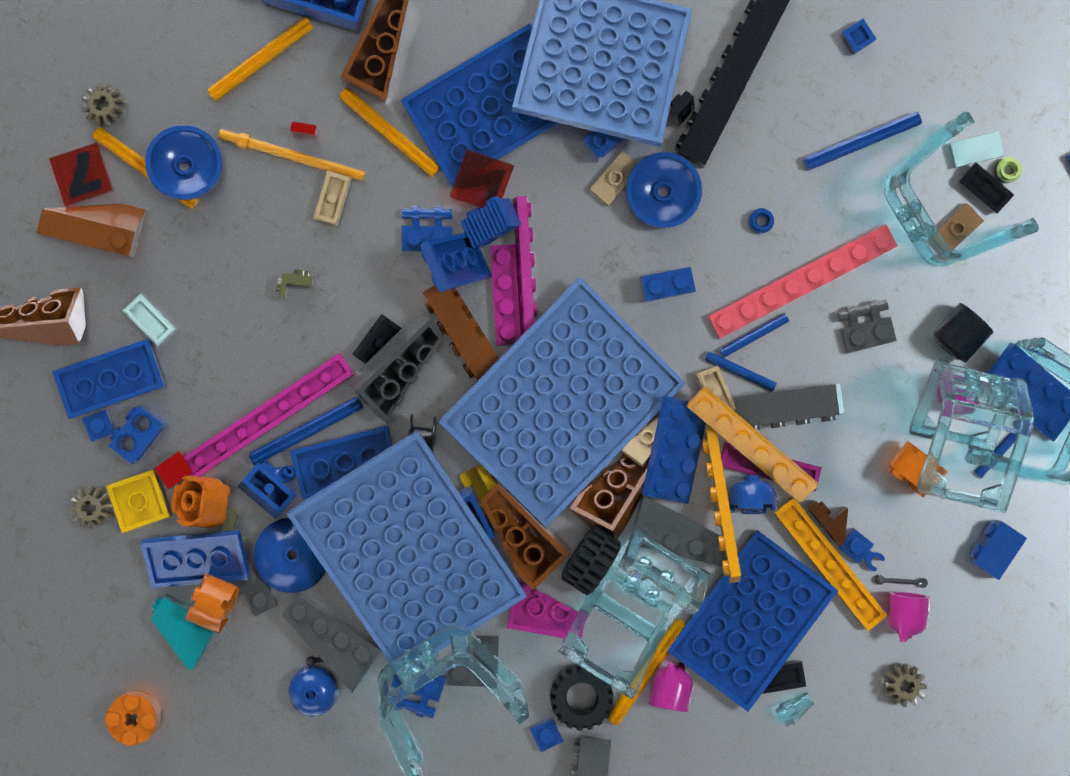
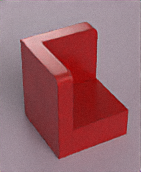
(173, 470)

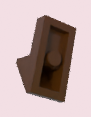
(833, 526)

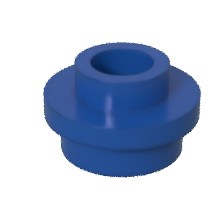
(761, 212)

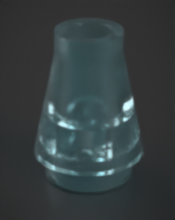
(793, 709)

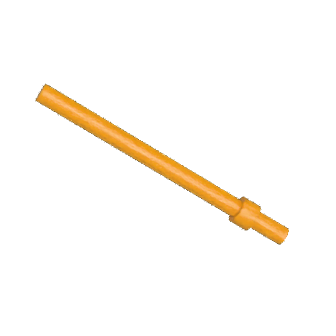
(245, 141)

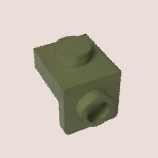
(299, 278)
(230, 524)

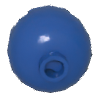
(752, 496)
(307, 682)

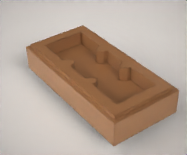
(960, 225)

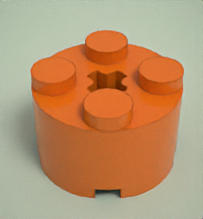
(909, 465)
(200, 502)
(212, 603)
(119, 714)

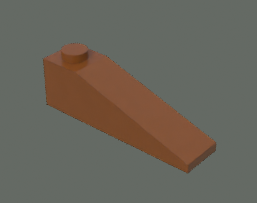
(48, 320)

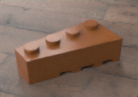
(375, 53)
(463, 330)

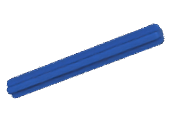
(862, 140)
(305, 431)

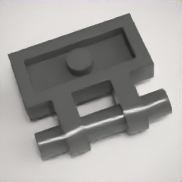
(869, 334)

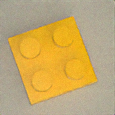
(138, 501)

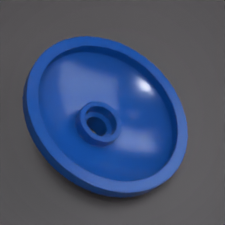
(183, 146)
(669, 172)
(277, 568)

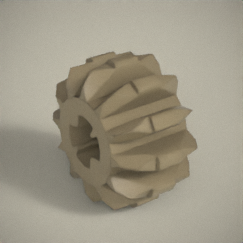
(101, 96)
(86, 515)
(910, 676)

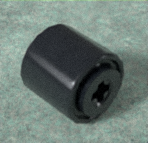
(962, 333)

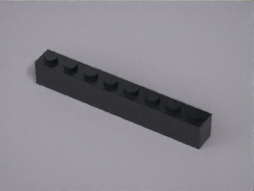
(730, 80)

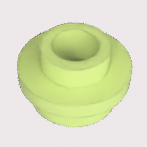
(1016, 170)

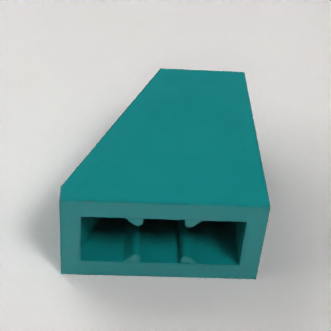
(184, 637)

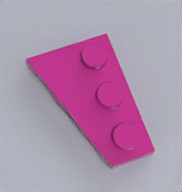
(541, 614)

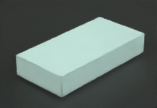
(976, 149)
(149, 319)

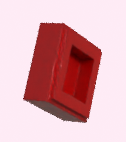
(304, 129)

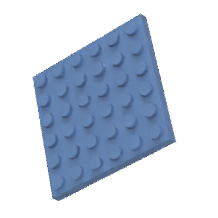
(604, 65)

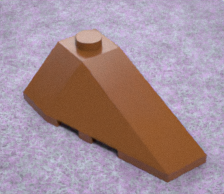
(102, 227)
(612, 497)
(529, 544)

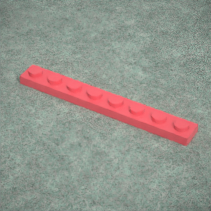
(802, 281)

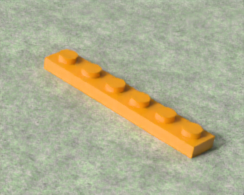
(752, 444)
(722, 516)
(830, 564)

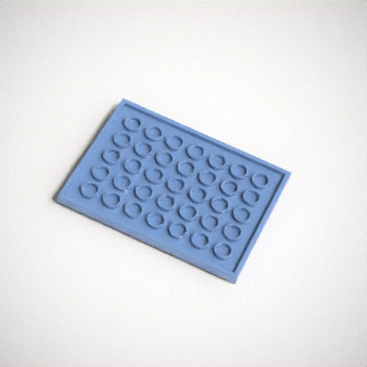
(561, 402)
(406, 549)

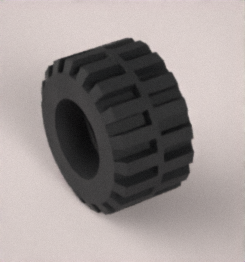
(591, 560)
(577, 718)

